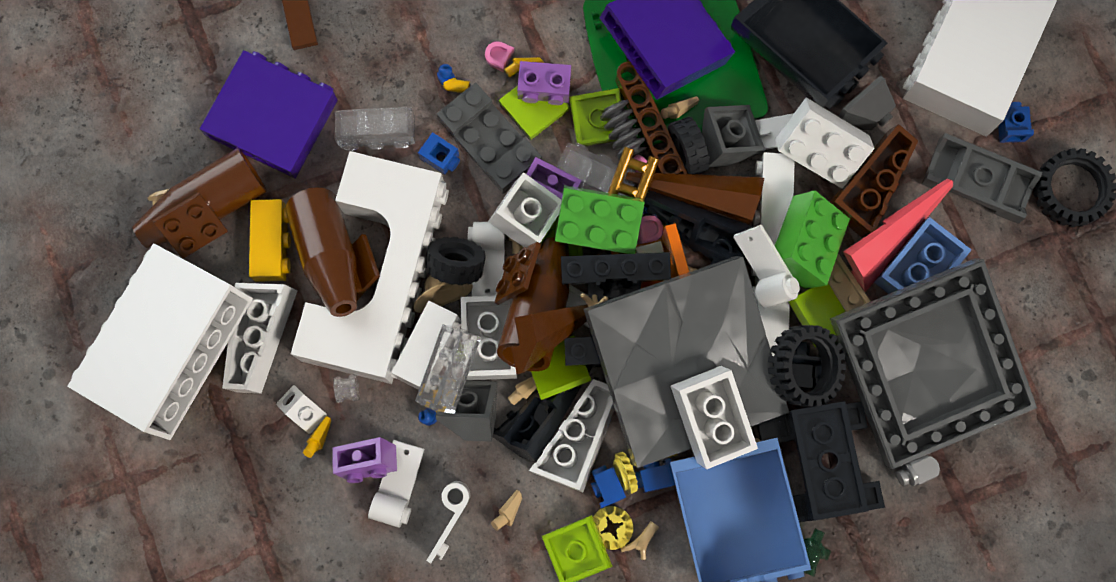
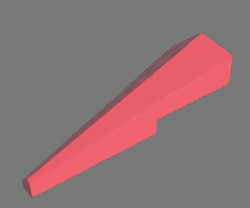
(878, 249)

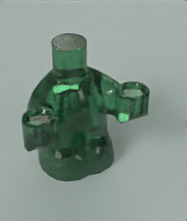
(815, 551)

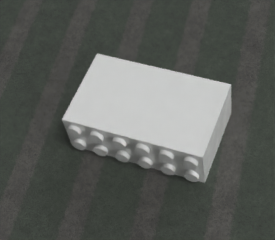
(976, 59)
(160, 343)

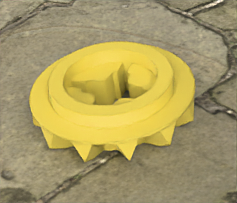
(625, 473)
(624, 531)

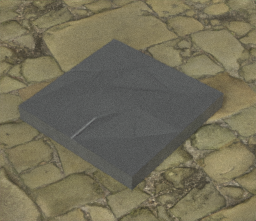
(673, 335)
(934, 363)

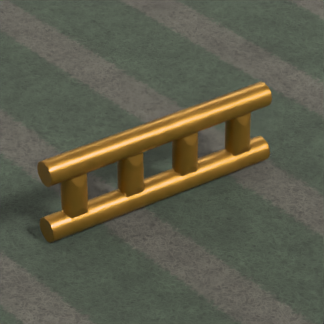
(625, 162)

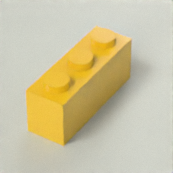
(268, 241)

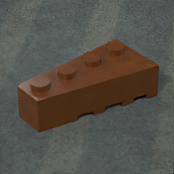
(872, 185)

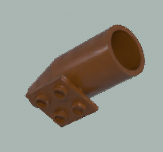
(193, 208)
(329, 261)
(535, 286)

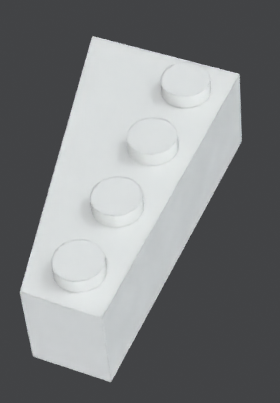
(257, 336)
(577, 443)

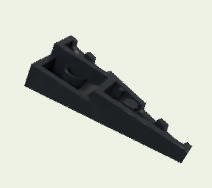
(698, 227)
(535, 423)

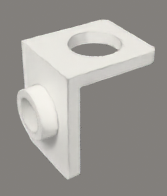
(301, 410)

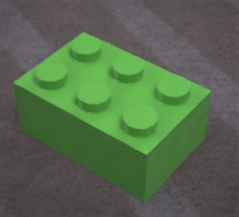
(599, 220)
(811, 238)

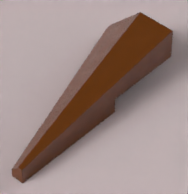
(726, 195)
(543, 332)

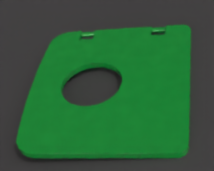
(727, 86)

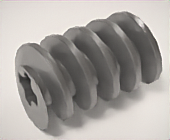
(622, 128)

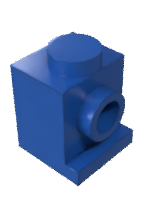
(1015, 131)
(435, 147)
(655, 476)
(607, 486)

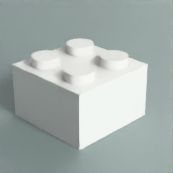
(526, 211)

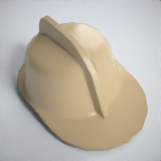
(440, 293)

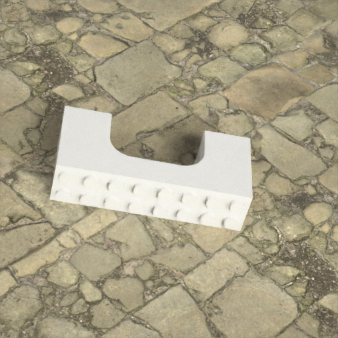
(374, 336)

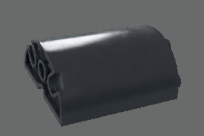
(811, 44)

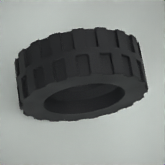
(690, 145)
(468, 263)

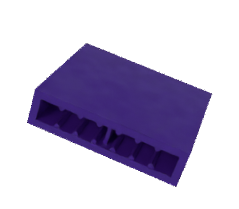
(667, 41)
(269, 113)

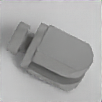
(918, 471)

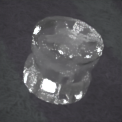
(346, 388)

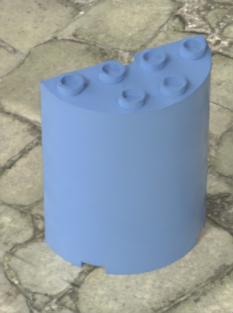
(741, 517)

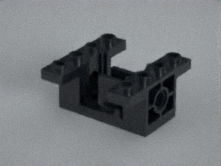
(608, 277)
(820, 432)

